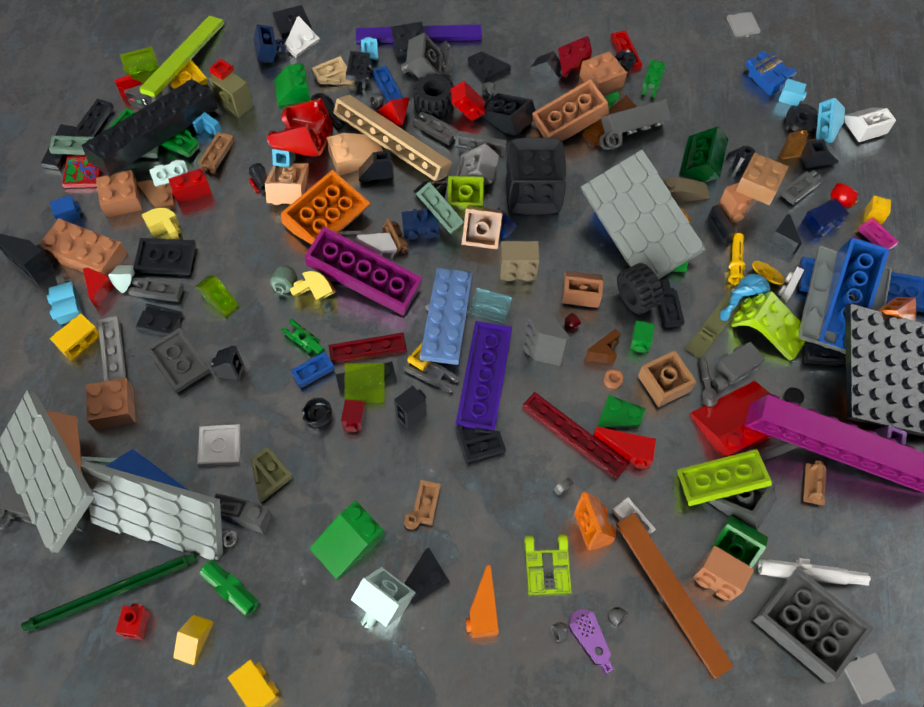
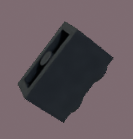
(410, 406)

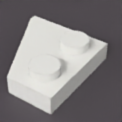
(300, 38)

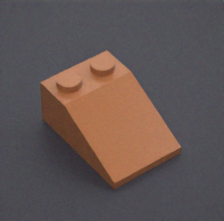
(735, 204)

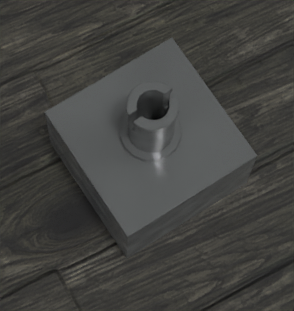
(423, 57)

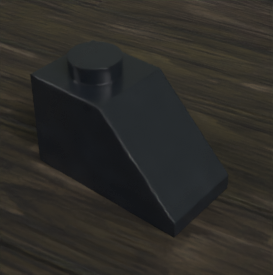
(227, 363)

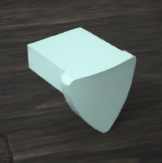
(122, 277)

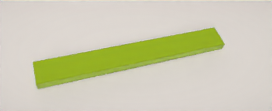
(181, 56)

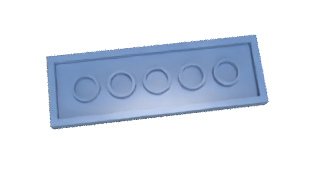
(446, 316)

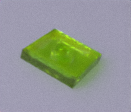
(364, 382)

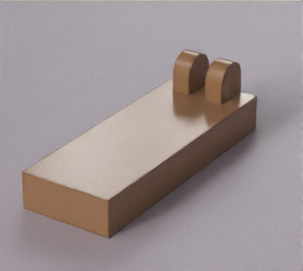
(216, 152)

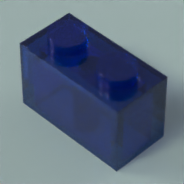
(825, 217)

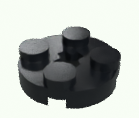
(794, 120)

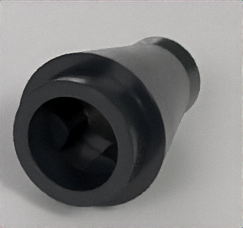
(258, 174)

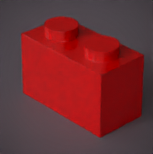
(467, 101)
(190, 186)

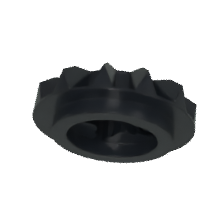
(629, 58)

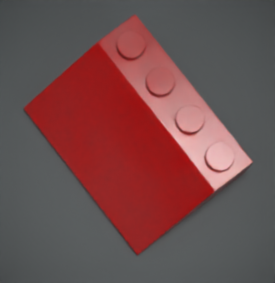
(725, 421)

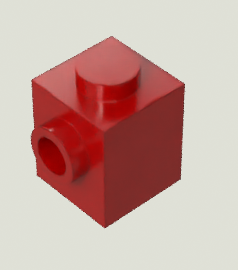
(133, 621)

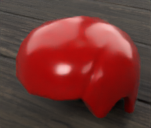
(845, 195)

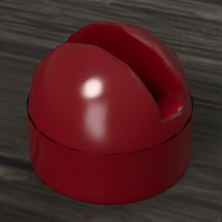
(572, 321)

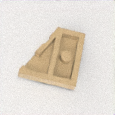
(332, 72)

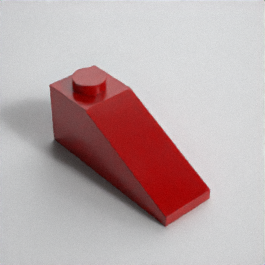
(633, 448)

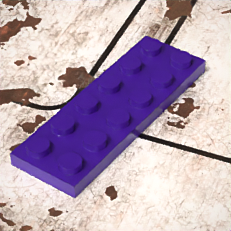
(484, 376)

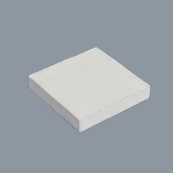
(219, 445)

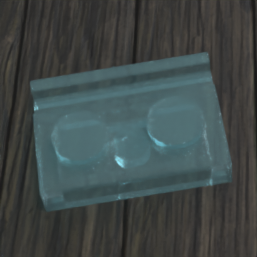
(490, 305)

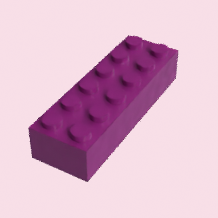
(363, 271)

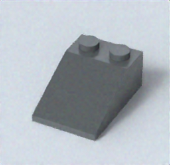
(749, 506)

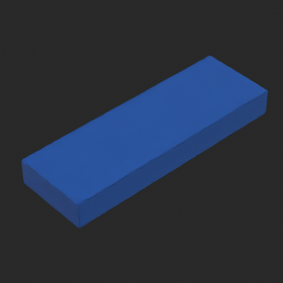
(386, 84)

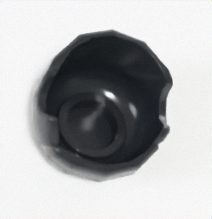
(317, 412)

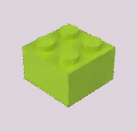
(465, 192)

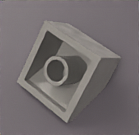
(478, 163)

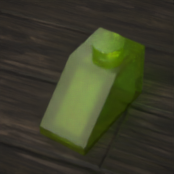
(217, 295)

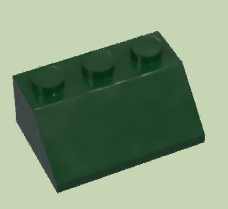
(704, 155)

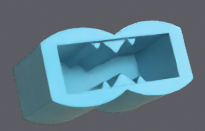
(64, 302)

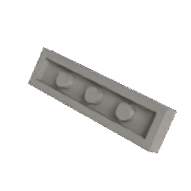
(111, 348)

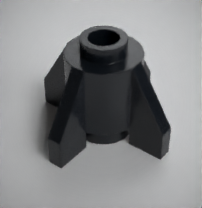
(741, 158)

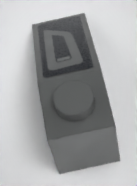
(244, 513)

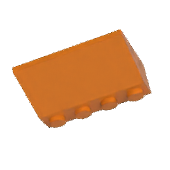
(325, 204)

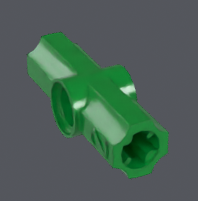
(229, 587)

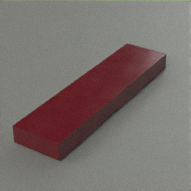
(367, 348)

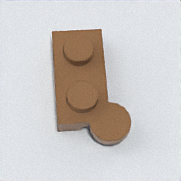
(424, 506)

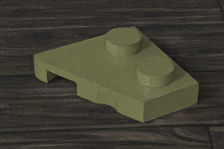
(268, 473)

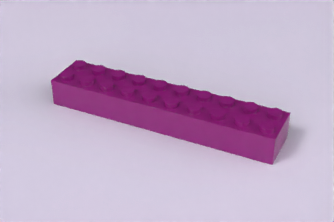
(837, 440)

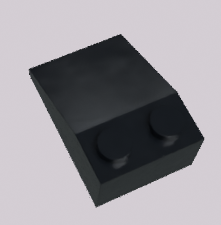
(509, 113)
(27, 257)

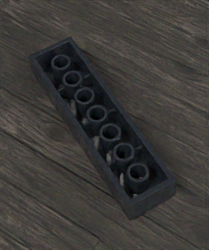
(149, 127)

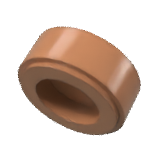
(613, 379)

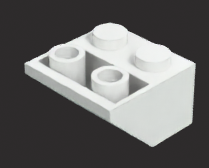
(869, 123)

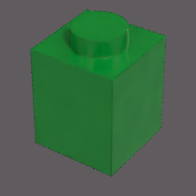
(642, 336)

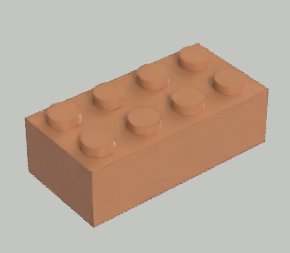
(571, 112)
(82, 248)

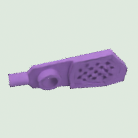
(593, 640)

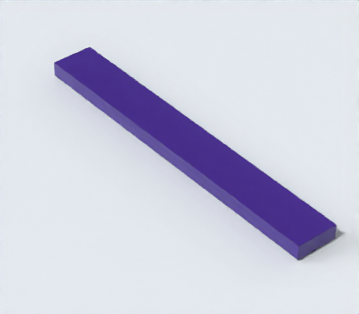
(435, 33)

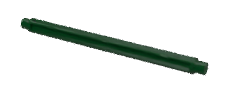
(108, 592)

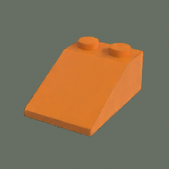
(594, 522)

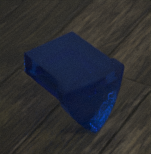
(509, 225)

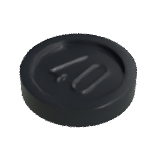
(794, 395)

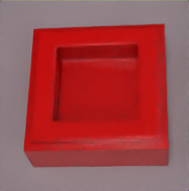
(221, 69)

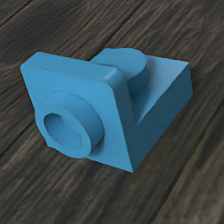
(206, 123)

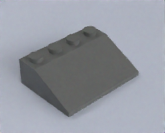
(813, 625)

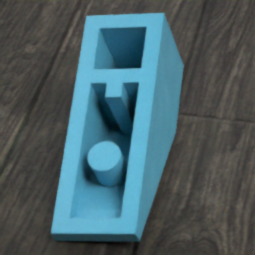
(830, 119)

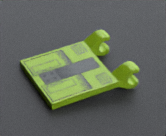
(548, 569)

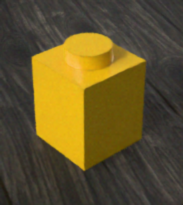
(877, 208)

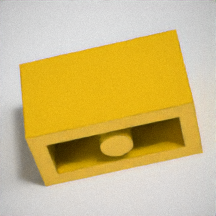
(75, 337)
(253, 686)

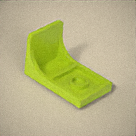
(772, 319)

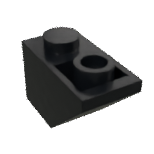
(818, 154)
(377, 166)

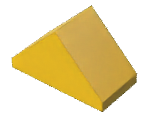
(192, 639)

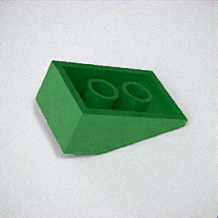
(347, 539)

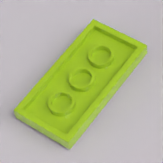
(724, 477)

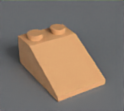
(350, 151)
(286, 183)

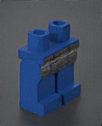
(769, 72)

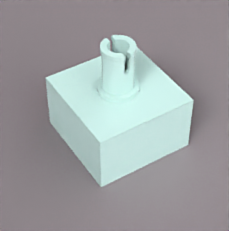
(382, 598)

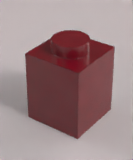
(353, 415)

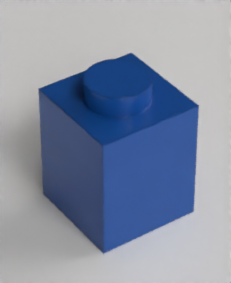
(66, 209)

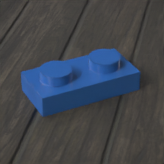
(312, 369)

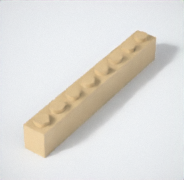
(392, 137)

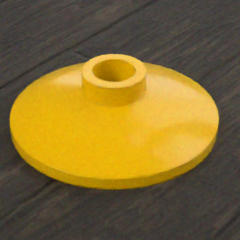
(768, 272)

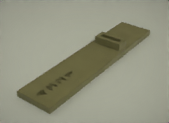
(711, 329)

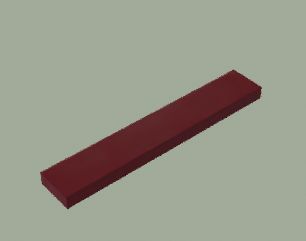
(575, 435)

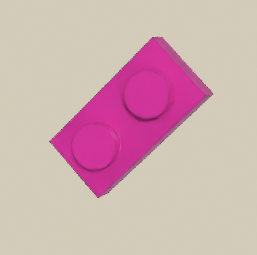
(877, 234)

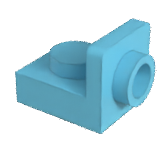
(369, 45)

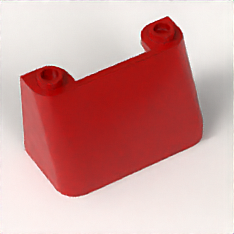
(305, 129)

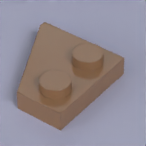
(159, 196)

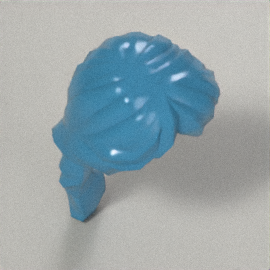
(749, 285)

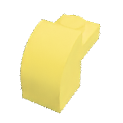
(160, 221)
(316, 282)

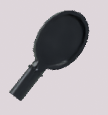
(330, 108)

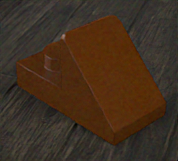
(603, 349)

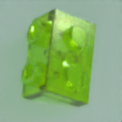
(139, 61)

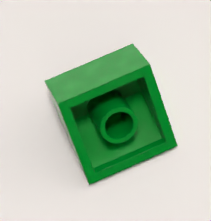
(292, 85)
(741, 541)

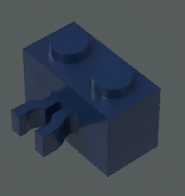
(266, 44)
(420, 224)

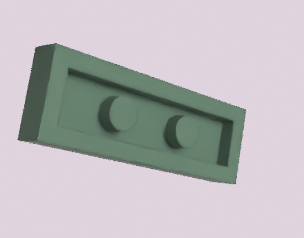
(440, 208)

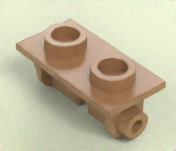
(395, 232)
(815, 483)

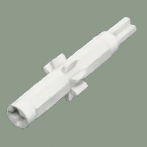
(817, 572)

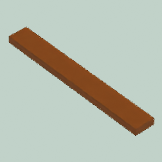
(675, 596)

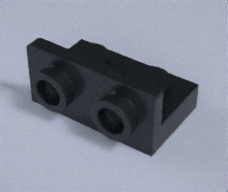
(358, 67)

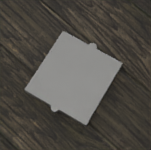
(743, 24)
(869, 678)

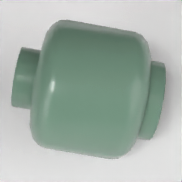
(283, 279)

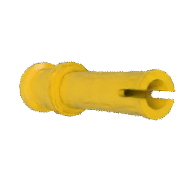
(737, 264)

